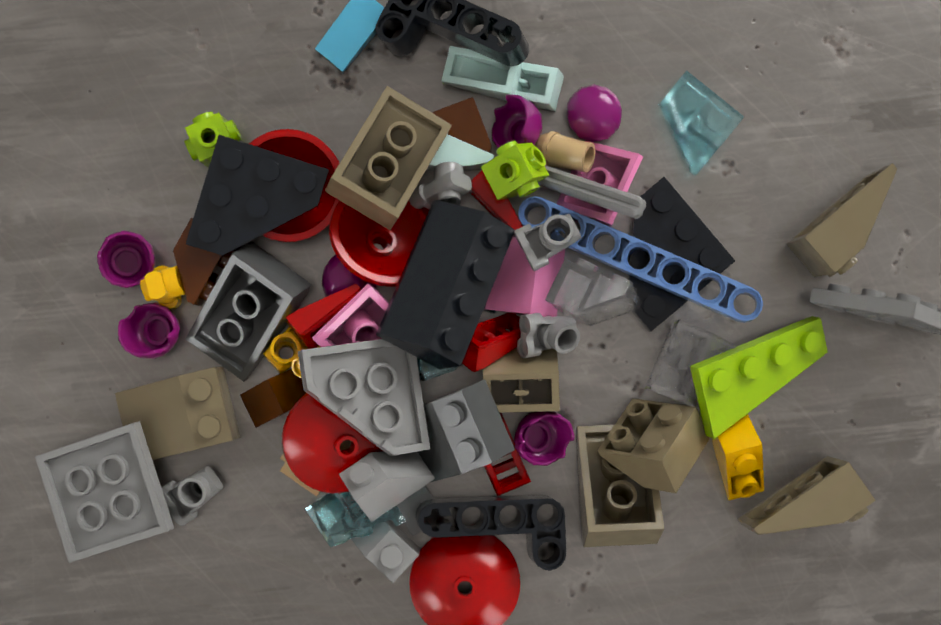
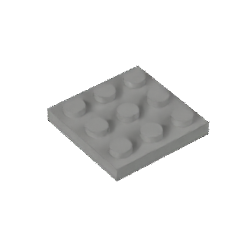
(104, 492)

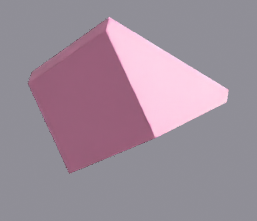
(610, 167)
(520, 288)
(356, 320)

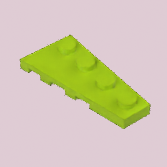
(749, 374)

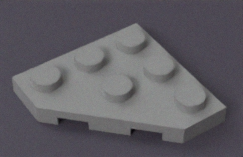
(874, 305)
(372, 390)

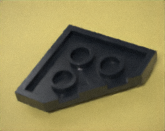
(250, 195)
(677, 229)

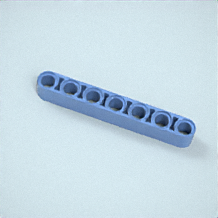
(659, 261)

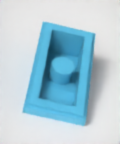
(350, 32)

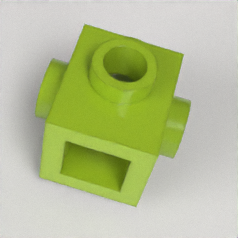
(203, 127)
(515, 170)

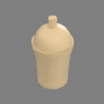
(566, 151)

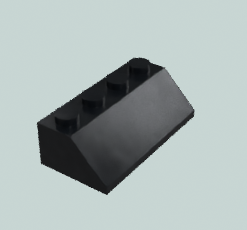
(446, 284)

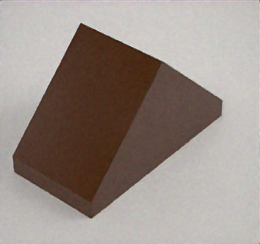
(466, 123)
(273, 397)

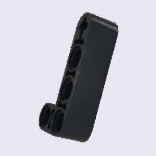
(456, 27)
(490, 524)

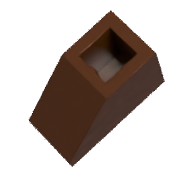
(197, 268)

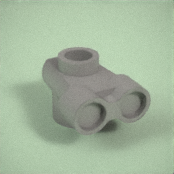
(448, 186)
(537, 240)
(546, 332)
(186, 496)

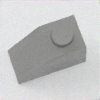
(384, 481)
(388, 549)

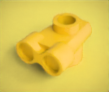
(163, 286)
(286, 339)

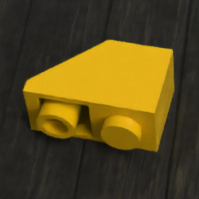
(740, 459)

